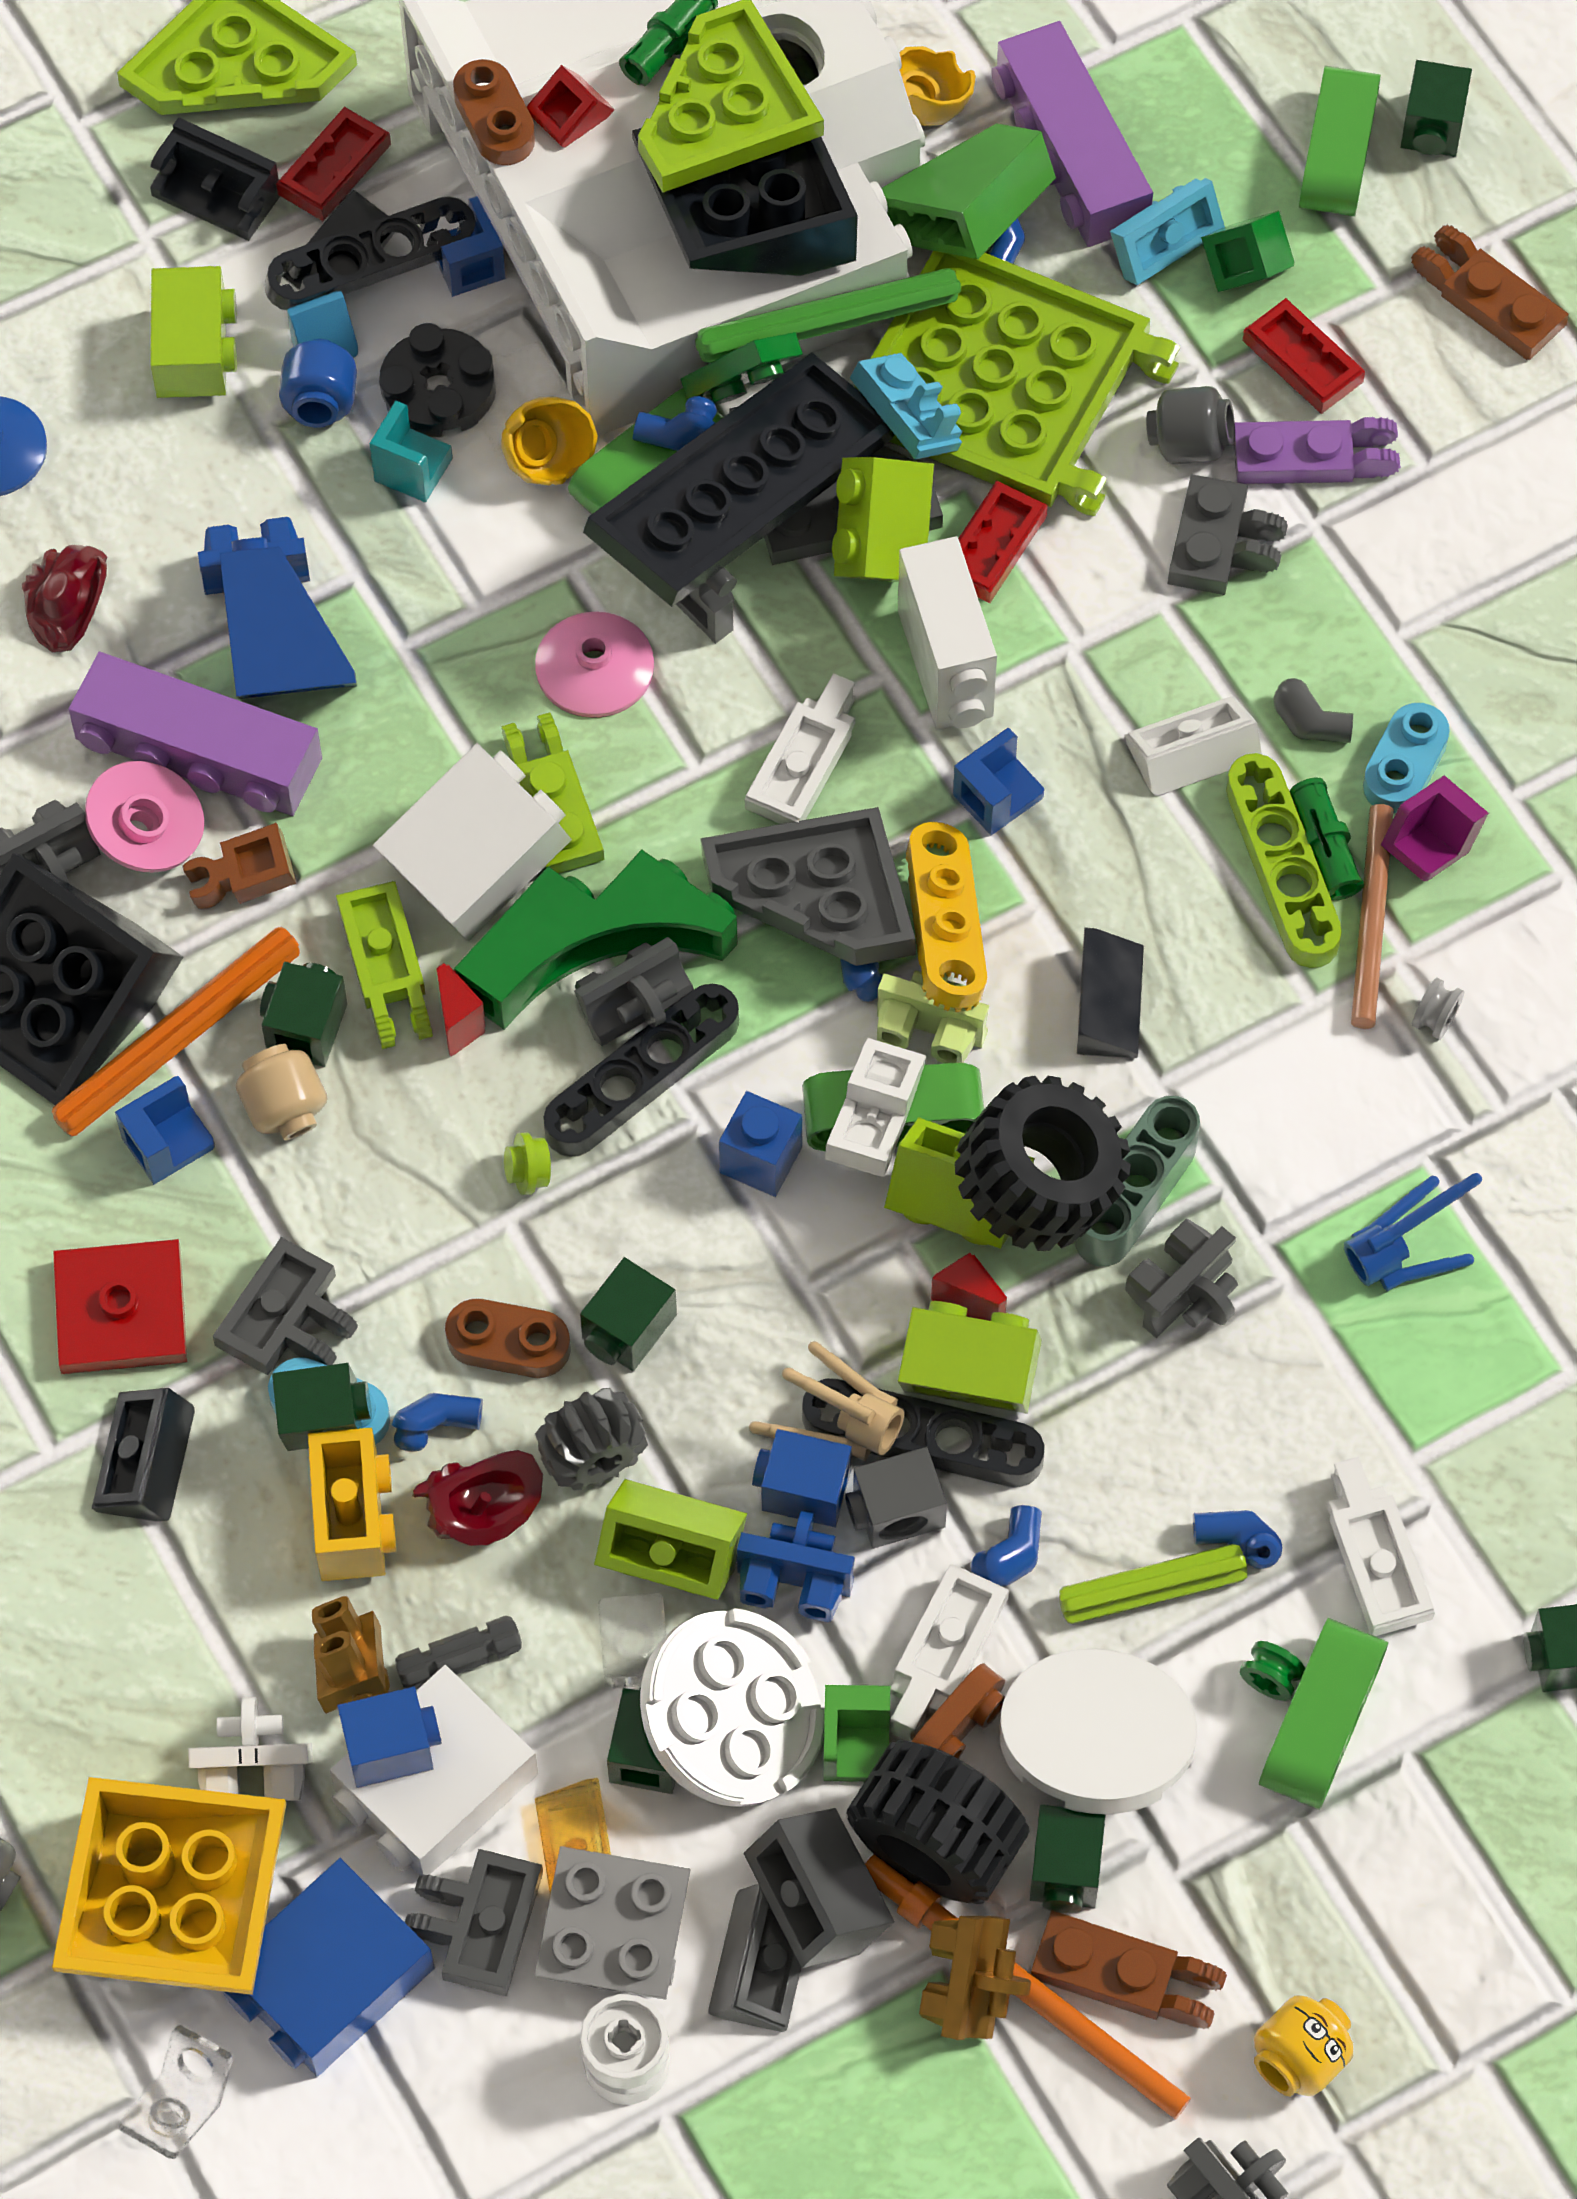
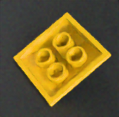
(169, 1885)

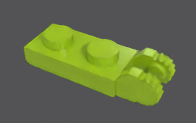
(560, 782)
(384, 957)

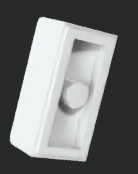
(1193, 745)

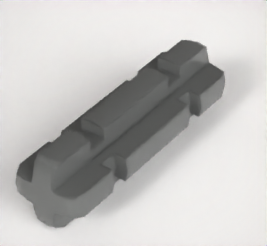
(459, 1651)

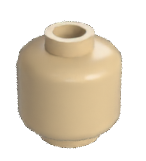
(281, 1091)

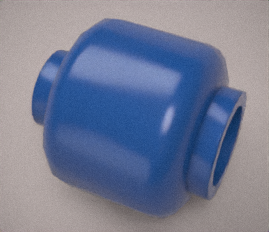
(317, 383)

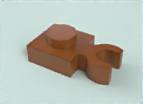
(249, 868)

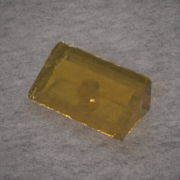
(573, 1820)

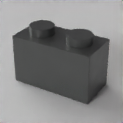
(818, 1887)

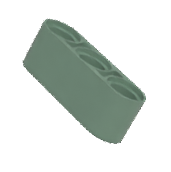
(1161, 1163)

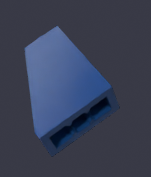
(275, 627)

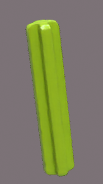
(1153, 1584)

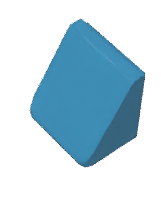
(323, 319)

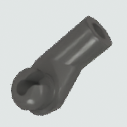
(1305, 716)

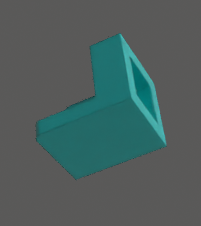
(407, 458)

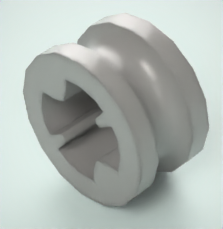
(1438, 1008)

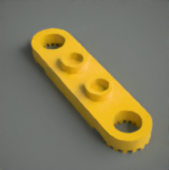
(946, 916)

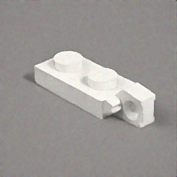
(804, 755)
(1377, 1552)
(944, 1646)

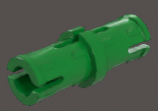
(664, 38)
(1327, 838)

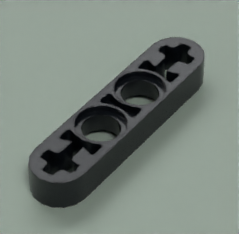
(366, 247)
(648, 1075)
(929, 1418)

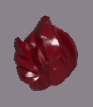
(64, 595)
(484, 1499)

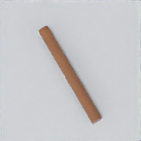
(1371, 919)

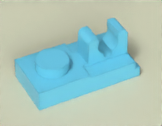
(1166, 230)
(909, 405)

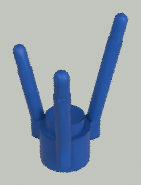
(1379, 1248)

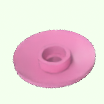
(598, 684)
(153, 797)

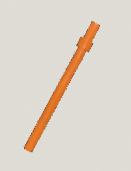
(921, 1907)

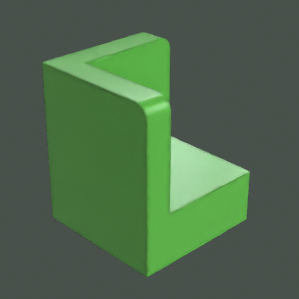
(854, 1730)

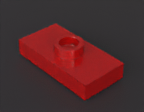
(333, 164)
(1303, 356)
(999, 536)

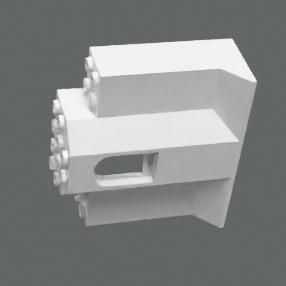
(587, 215)

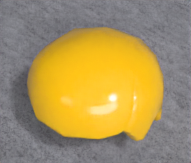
(935, 84)
(548, 440)

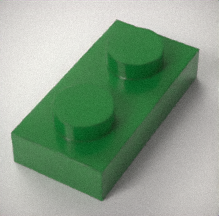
(753, 363)

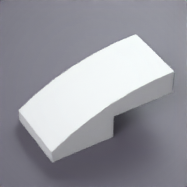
(875, 1107)

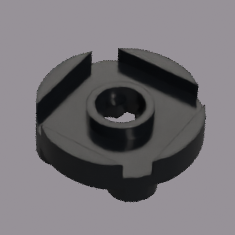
(439, 352)

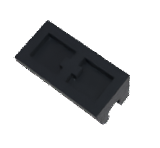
(214, 179)

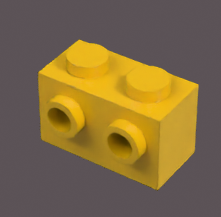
(347, 1504)

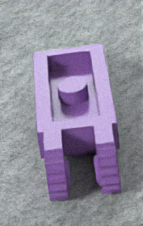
(1314, 451)

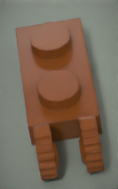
(1490, 293)
(1123, 1970)

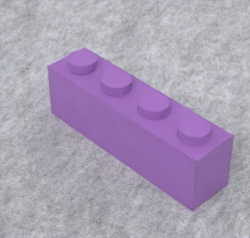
(1088, 153)
(195, 734)

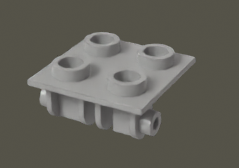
(613, 1923)

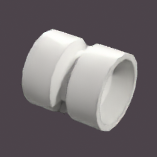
(625, 2049)

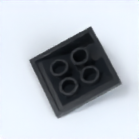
(765, 215)
(69, 979)

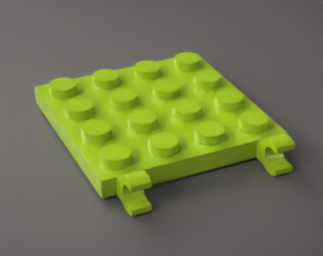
(1028, 372)

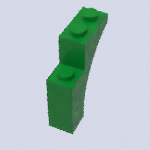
(563, 928)

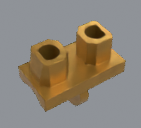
(347, 1654)
(978, 1977)

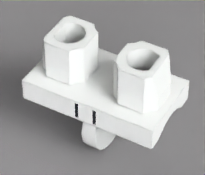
(281, 1762)

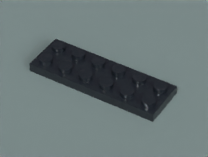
(738, 479)

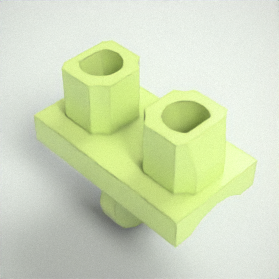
(905, 1007)

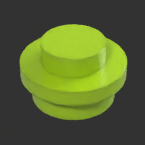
(527, 1163)

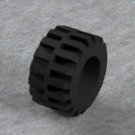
(1065, 1130)
(938, 1821)

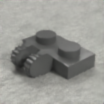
(1209, 535)
(277, 1305)
(490, 1922)

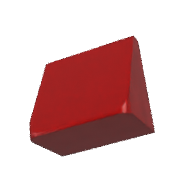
(568, 107)
(461, 1010)
(969, 1286)

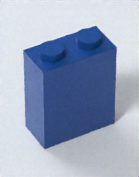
(331, 1969)

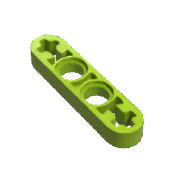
(1289, 858)

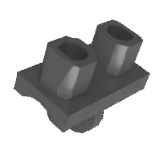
(55, 841)
(633, 991)
(1202, 1262)
(1212, 2174)

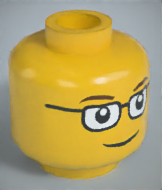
(1303, 2046)

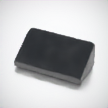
(1109, 995)
(144, 1454)

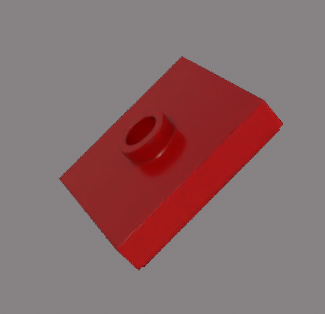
(120, 1306)

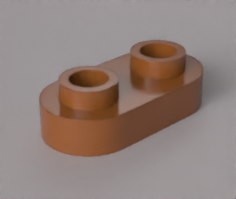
(490, 108)
(505, 1341)
(972, 1703)

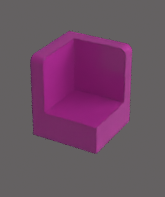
(1434, 828)

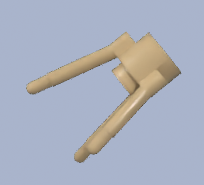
(868, 1420)

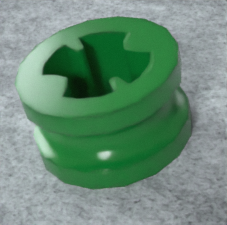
(1272, 1670)

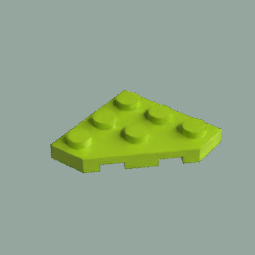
(236, 58)
(726, 101)

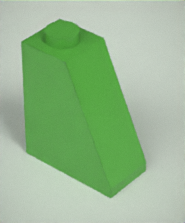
(971, 191)

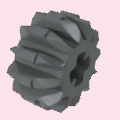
(591, 1439)

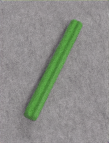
(832, 313)

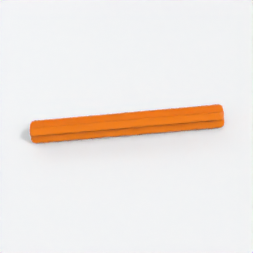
(175, 1031)

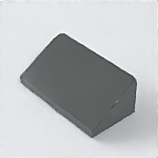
(756, 1967)

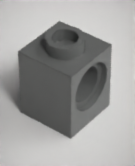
(897, 1498)

